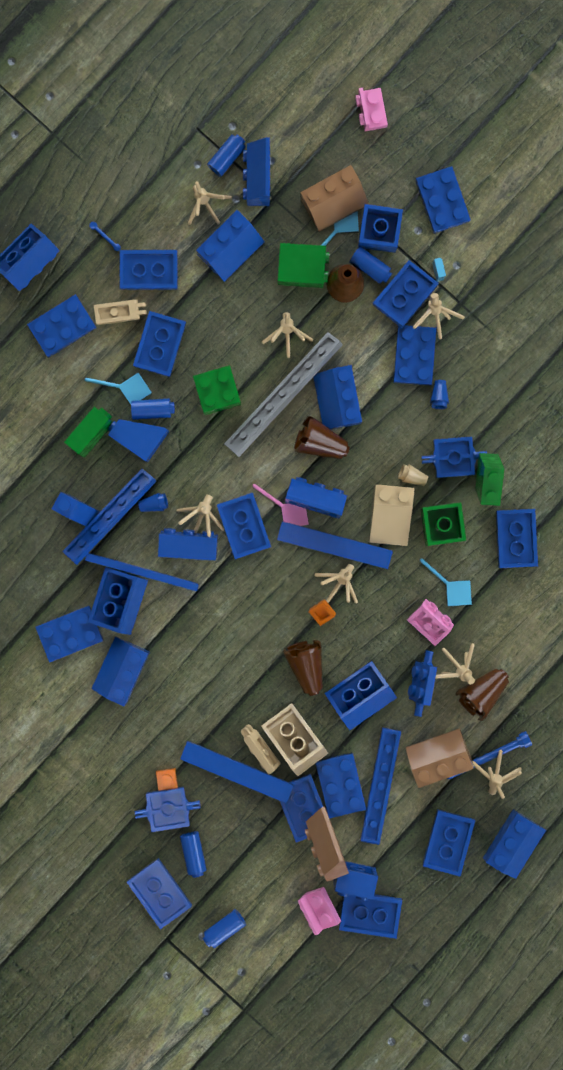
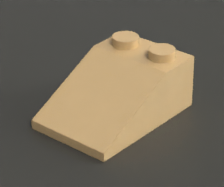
(391, 515)
(294, 739)

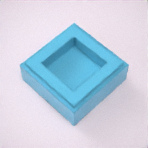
(439, 269)

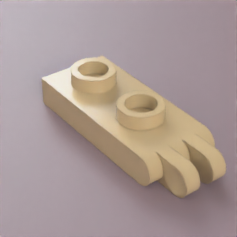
(119, 312)
(260, 749)

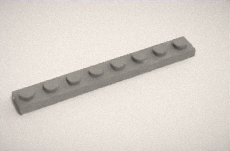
(283, 394)

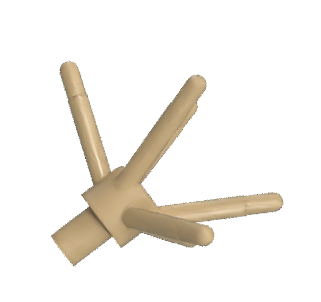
(202, 198)
(435, 308)
(287, 327)
(204, 509)
(342, 577)
(463, 671)
(496, 780)

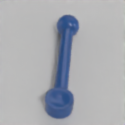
(93, 225)

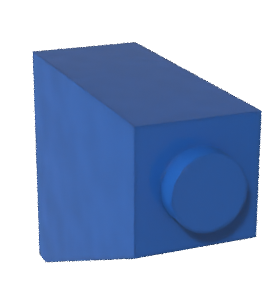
(138, 437)
(74, 509)

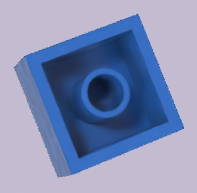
(380, 228)
(359, 882)

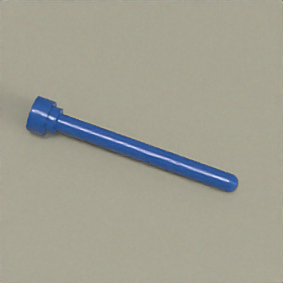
(521, 741)

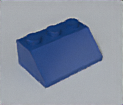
(257, 173)
(230, 245)
(26, 257)
(337, 397)
(316, 497)
(118, 601)
(120, 671)
(360, 695)
(514, 844)

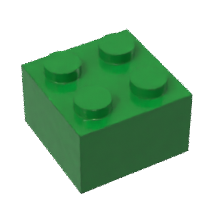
(217, 390)
(443, 524)

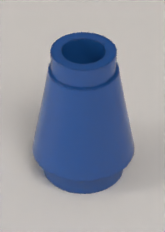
(439, 395)
(154, 503)

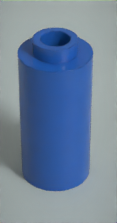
(226, 155)
(371, 265)
(152, 409)
(193, 854)
(224, 929)

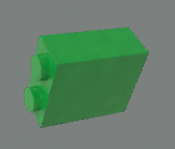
(302, 265)
(89, 431)
(489, 479)

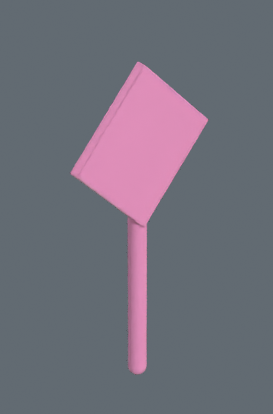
(291, 513)

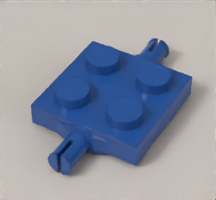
(453, 457)
(422, 683)
(167, 809)

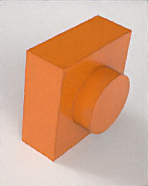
(322, 612)
(166, 779)

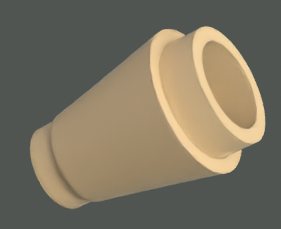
(412, 475)

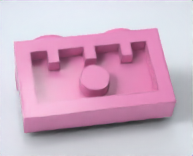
(372, 109)
(431, 622)
(319, 910)

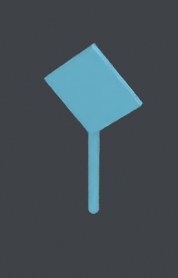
(348, 224)
(133, 388)
(457, 591)

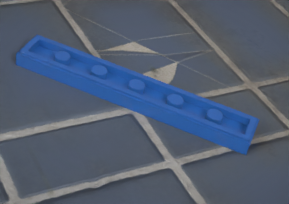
(109, 516)
(334, 545)
(142, 572)
(237, 772)
(380, 786)

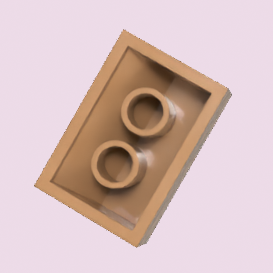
(334, 198)
(439, 758)
(325, 846)

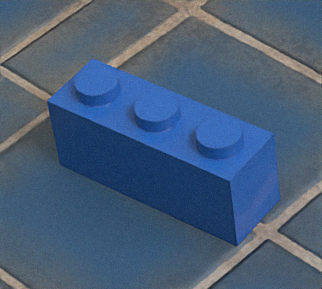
(187, 544)

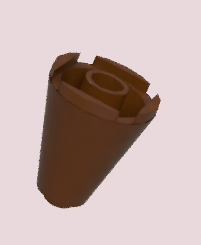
(345, 283)
(320, 440)
(306, 665)
(483, 693)

